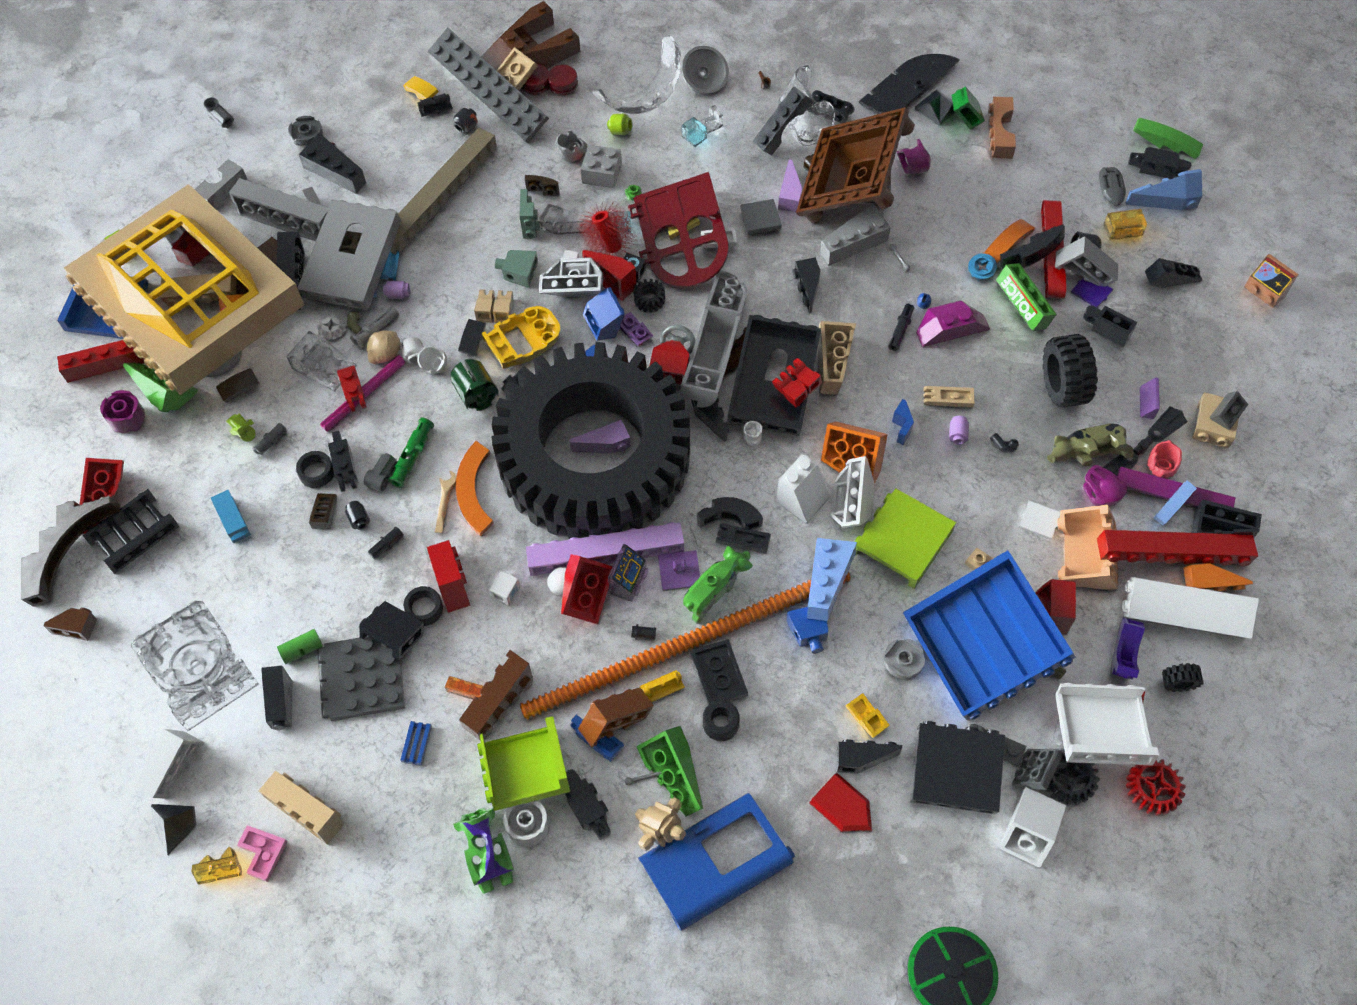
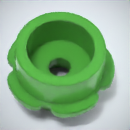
(632, 191)

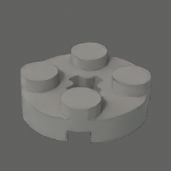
(907, 669)

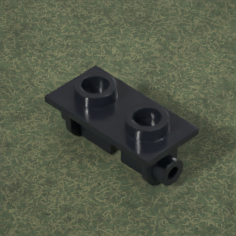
(429, 106)

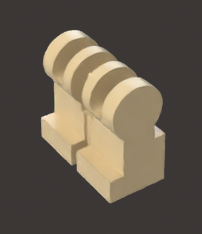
(487, 306)

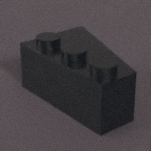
(1224, 519)

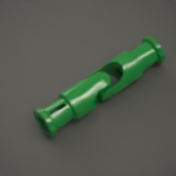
(412, 450)

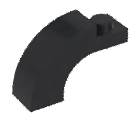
(731, 509)

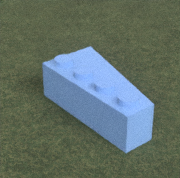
(829, 570)

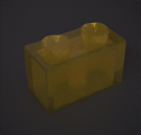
(1125, 224)

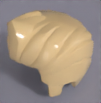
(383, 347)

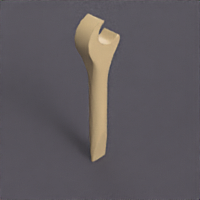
(447, 487)

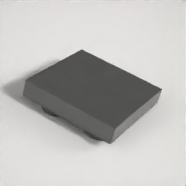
(760, 216)
(1037, 768)

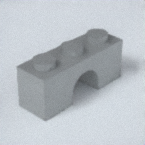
(217, 192)

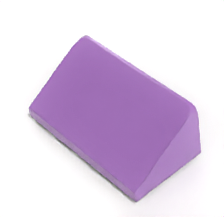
(1149, 399)

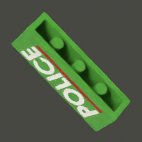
(1026, 297)

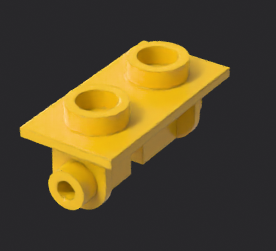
(663, 686)

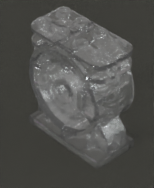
(199, 689)

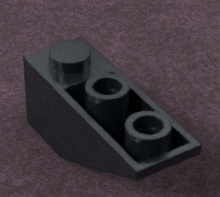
(1171, 273)
(808, 276)
(713, 418)
(858, 757)

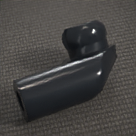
(1002, 445)

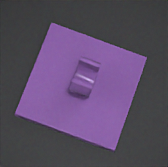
(678, 570)

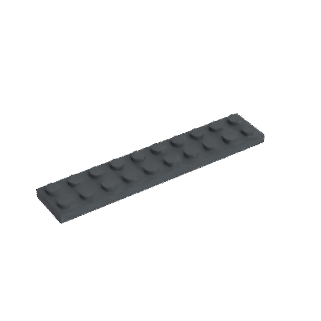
(488, 85)

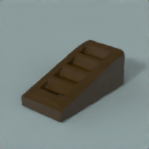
(320, 523)

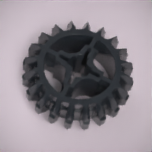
(1086, 775)

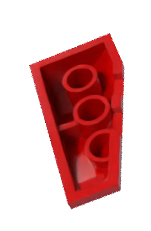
(100, 480)

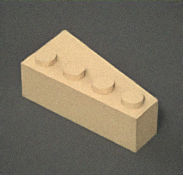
(301, 806)

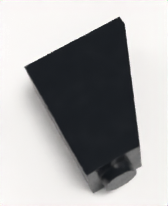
(277, 697)

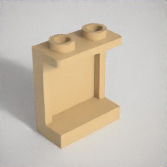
(1208, 430)

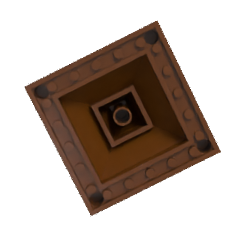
(854, 163)

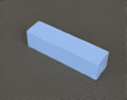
(1174, 503)

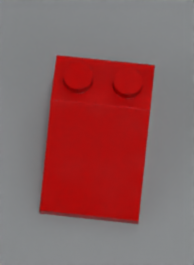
(617, 273)
(585, 588)

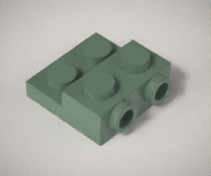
(528, 216)

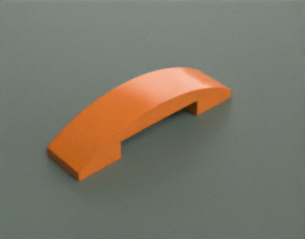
(1009, 238)

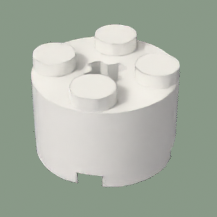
(527, 834)

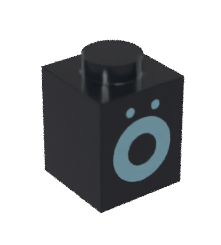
(639, 263)

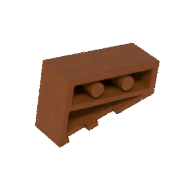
(613, 713)

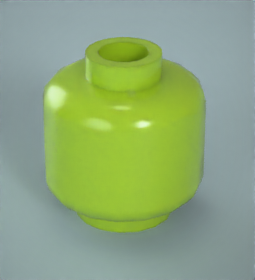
(620, 124)

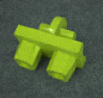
(241, 427)

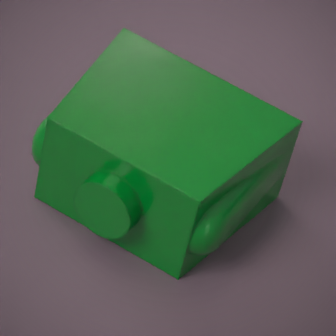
(967, 107)

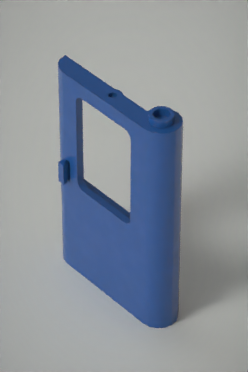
(690, 878)

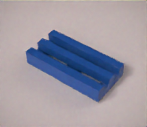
(427, 727)

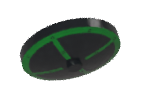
(952, 969)

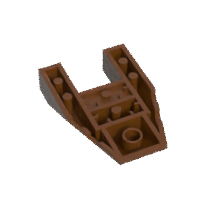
(519, 36)

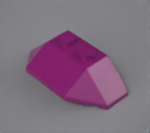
(950, 322)

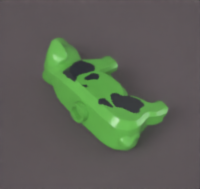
(715, 583)

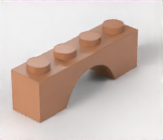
(1003, 142)

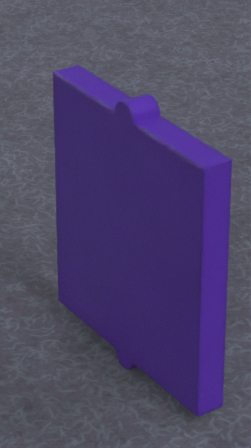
(1091, 293)

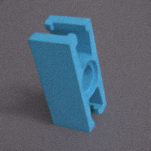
(230, 516)

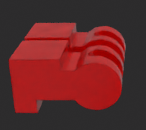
(797, 390)

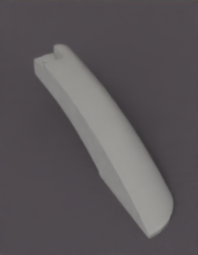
(714, 340)

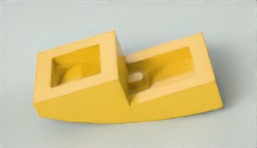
(421, 88)
(867, 716)

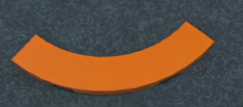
(466, 488)

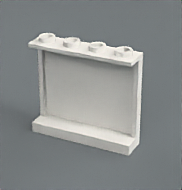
(1104, 724)

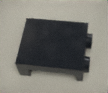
(392, 628)

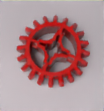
(1173, 788)

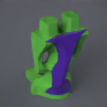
(491, 864)

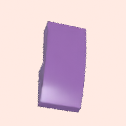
(635, 330)

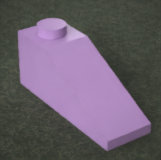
(790, 190)
(606, 439)

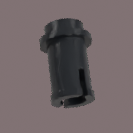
(643, 632)

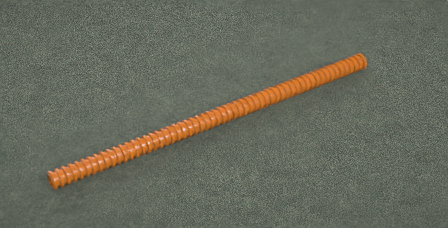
(668, 649)

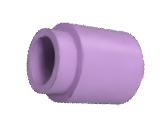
(396, 289)
(959, 430)

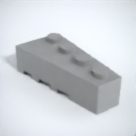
(855, 236)

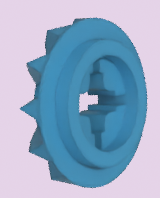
(982, 259)

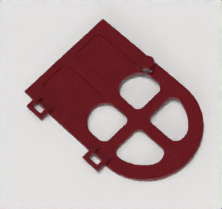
(676, 207)

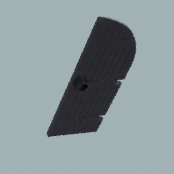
(909, 82)

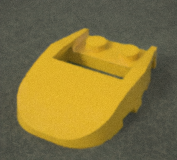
(537, 326)

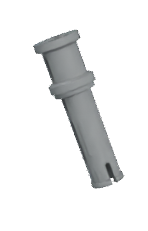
(378, 324)

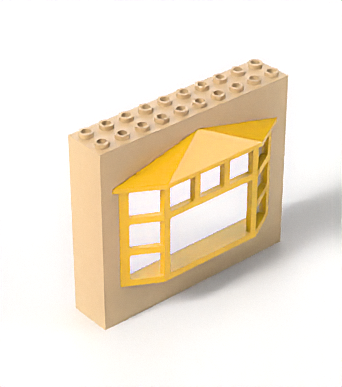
(148, 328)

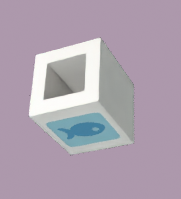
(504, 588)

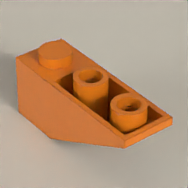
(1213, 577)

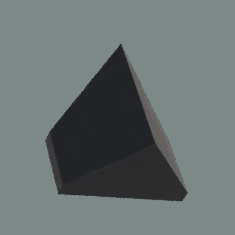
(172, 823)

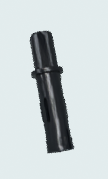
(900, 330)

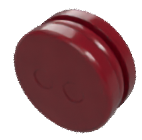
(562, 80)
(537, 82)

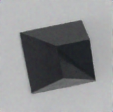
(936, 107)

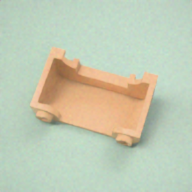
(1082, 554)

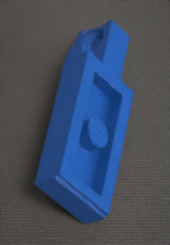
(606, 747)

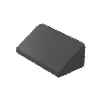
(1229, 410)

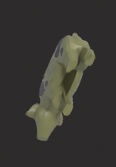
(1091, 443)

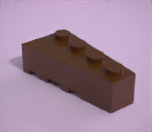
(497, 696)

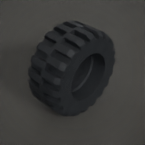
(1070, 370)

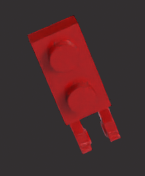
(351, 386)

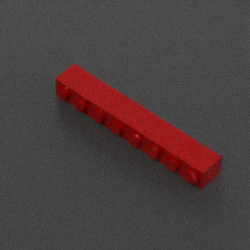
(1176, 547)

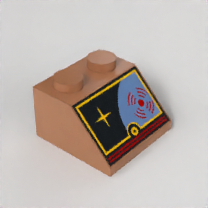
(1271, 281)

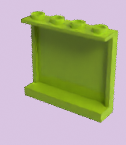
(905, 536)
(523, 767)

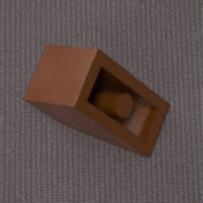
(72, 623)

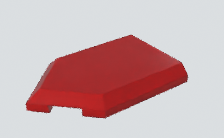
(843, 805)

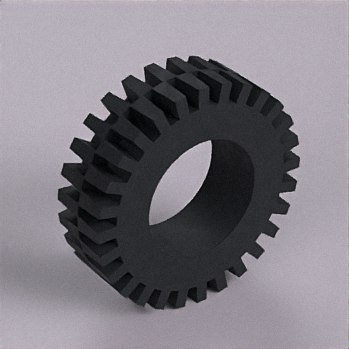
(582, 385)

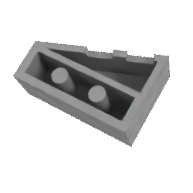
(1087, 261)

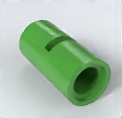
(299, 646)

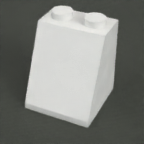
(802, 489)
(1033, 827)

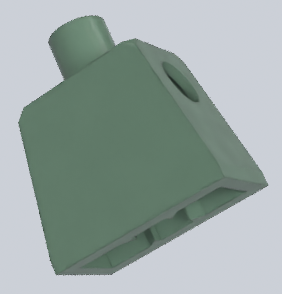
(518, 266)

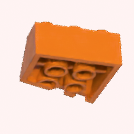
(851, 442)

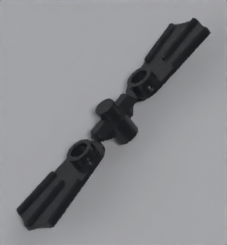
(1167, 424)

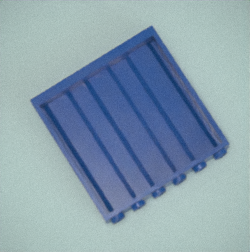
(988, 636)

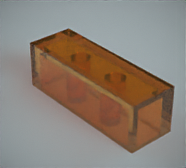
(463, 688)

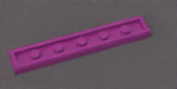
(1166, 488)

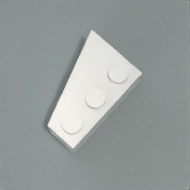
(164, 762)

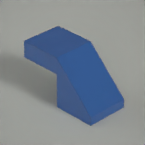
(904, 419)

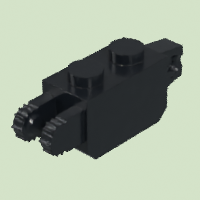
(1159, 162)
(342, 461)
(586, 806)

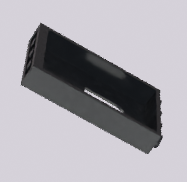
(758, 398)

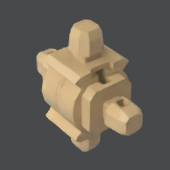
(660, 824)

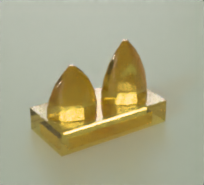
(213, 870)

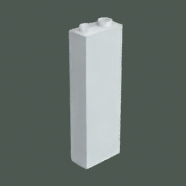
(1190, 607)

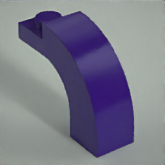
(1126, 649)

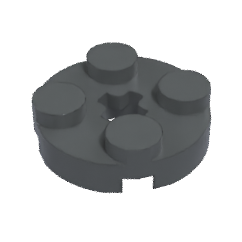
(304, 122)

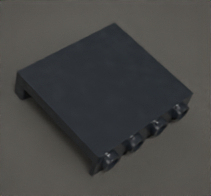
(958, 767)

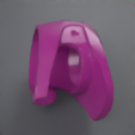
(917, 158)
(1105, 485)

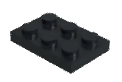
(719, 672)

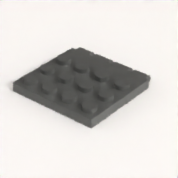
(359, 679)

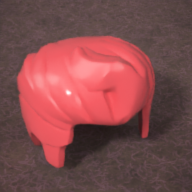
(1165, 459)

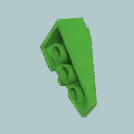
(156, 389)
(672, 757)

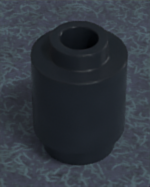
(357, 515)

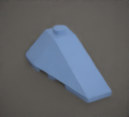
(1176, 193)

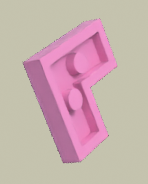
(266, 849)

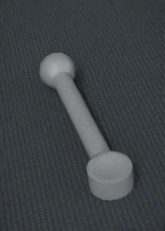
(893, 248)
(628, 781)

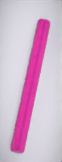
(367, 388)

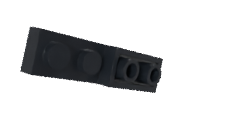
(1039, 247)

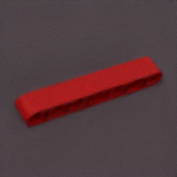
(1053, 278)

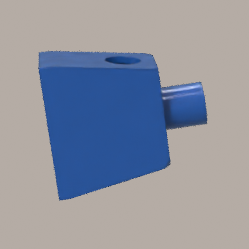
(807, 630)

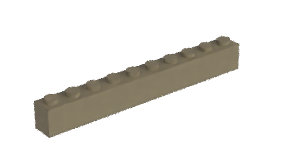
(442, 186)

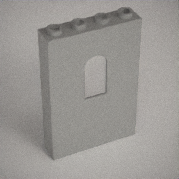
(343, 276)

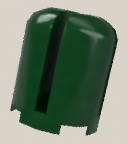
(474, 383)

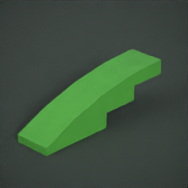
(1164, 135)

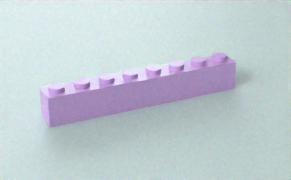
(606, 547)

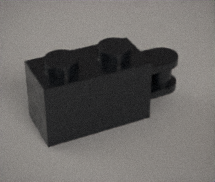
(1110, 324)

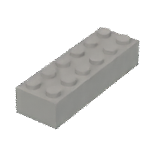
(278, 209)

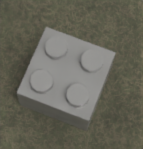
(601, 166)

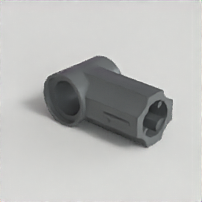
(218, 113)
(380, 474)

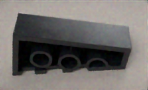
(331, 164)
(290, 255)

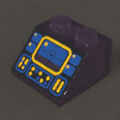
(627, 574)

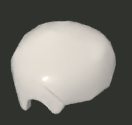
(432, 360)
(556, 581)

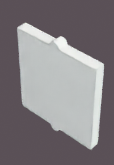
(1039, 520)

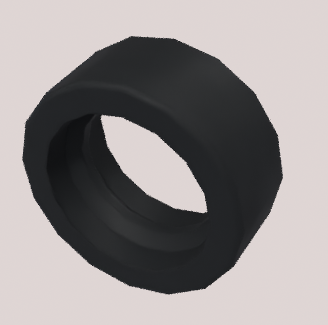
(312, 457)
(419, 592)

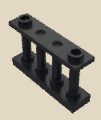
(132, 548)

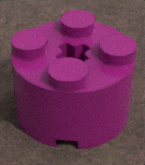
(123, 412)

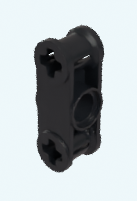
(838, 105)

